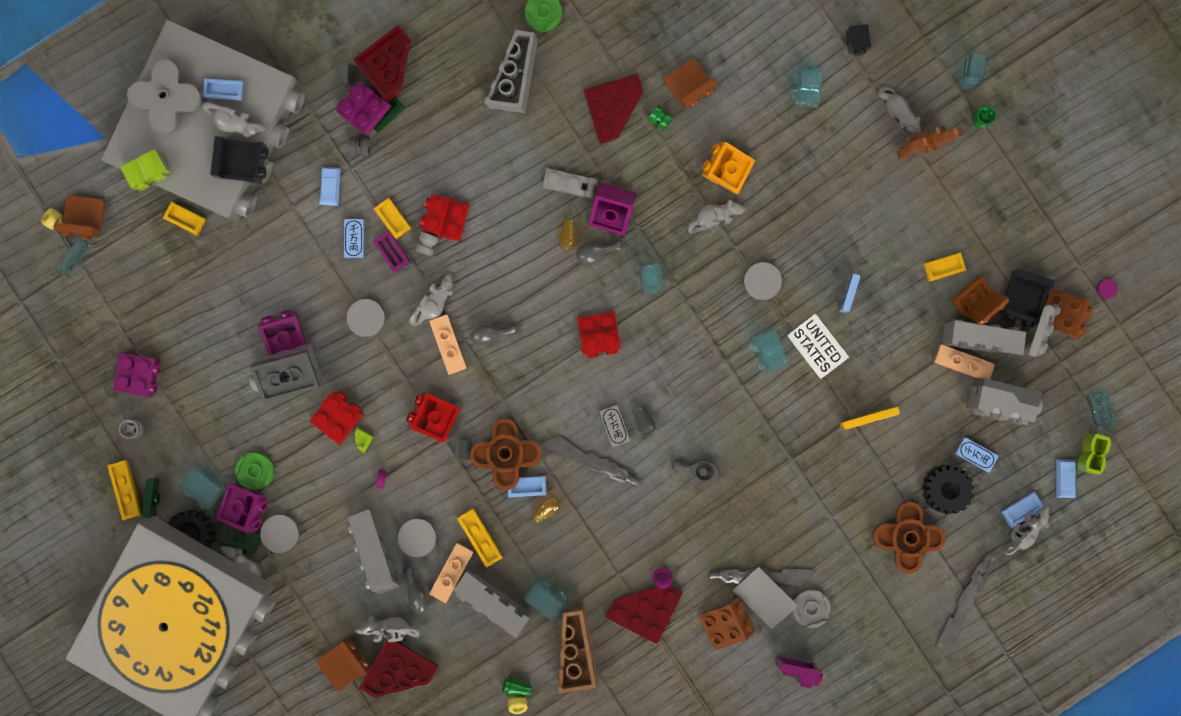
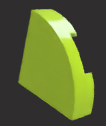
(363, 439)

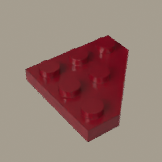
(386, 62)
(613, 105)
(646, 611)
(397, 670)

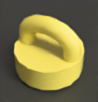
(50, 217)
(517, 704)

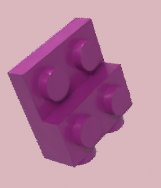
(362, 108)
(282, 332)
(136, 375)
(242, 508)
(804, 672)

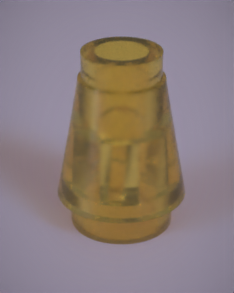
(568, 235)
(546, 510)

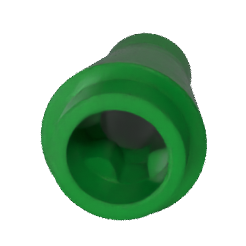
(515, 687)

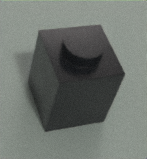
(858, 39)

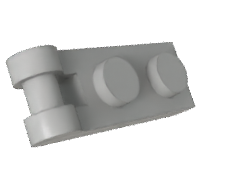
(569, 183)
(1044, 330)

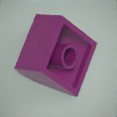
(612, 209)

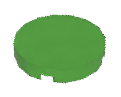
(543, 14)
(254, 471)

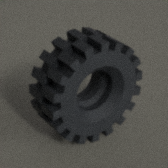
(933, 487)
(199, 521)

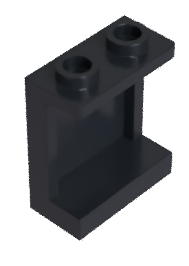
(239, 160)
(1026, 297)

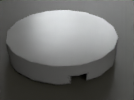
(762, 281)
(365, 318)
(279, 533)
(417, 537)
(812, 608)

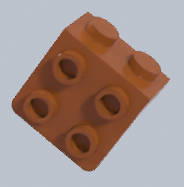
(690, 84)
(81, 217)
(978, 301)
(1073, 313)
(727, 624)
(343, 664)

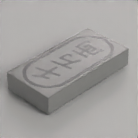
(614, 426)

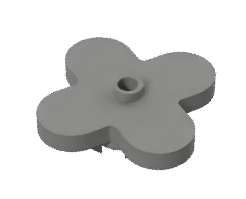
(179, 97)

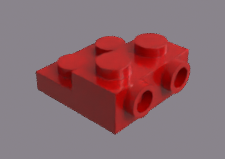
(444, 217)
(599, 334)
(432, 416)
(337, 417)

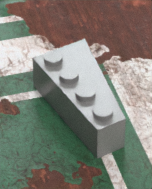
(372, 552)

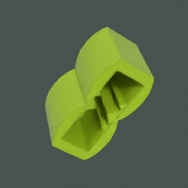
(145, 170)
(1094, 451)

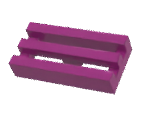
(400, 265)

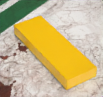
(868, 418)
(125, 490)
(479, 537)

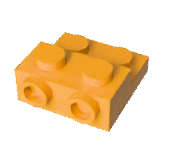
(727, 167)

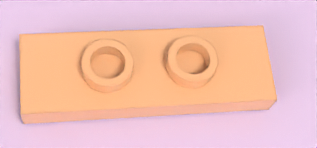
(448, 344)
(963, 362)
(451, 572)

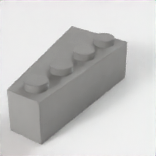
(514, 77)
(984, 338)
(492, 603)

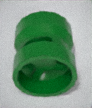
(987, 115)
(660, 118)

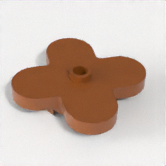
(929, 141)
(490, 454)
(923, 537)

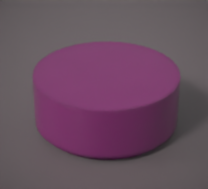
(1107, 288)
(381, 479)
(662, 578)

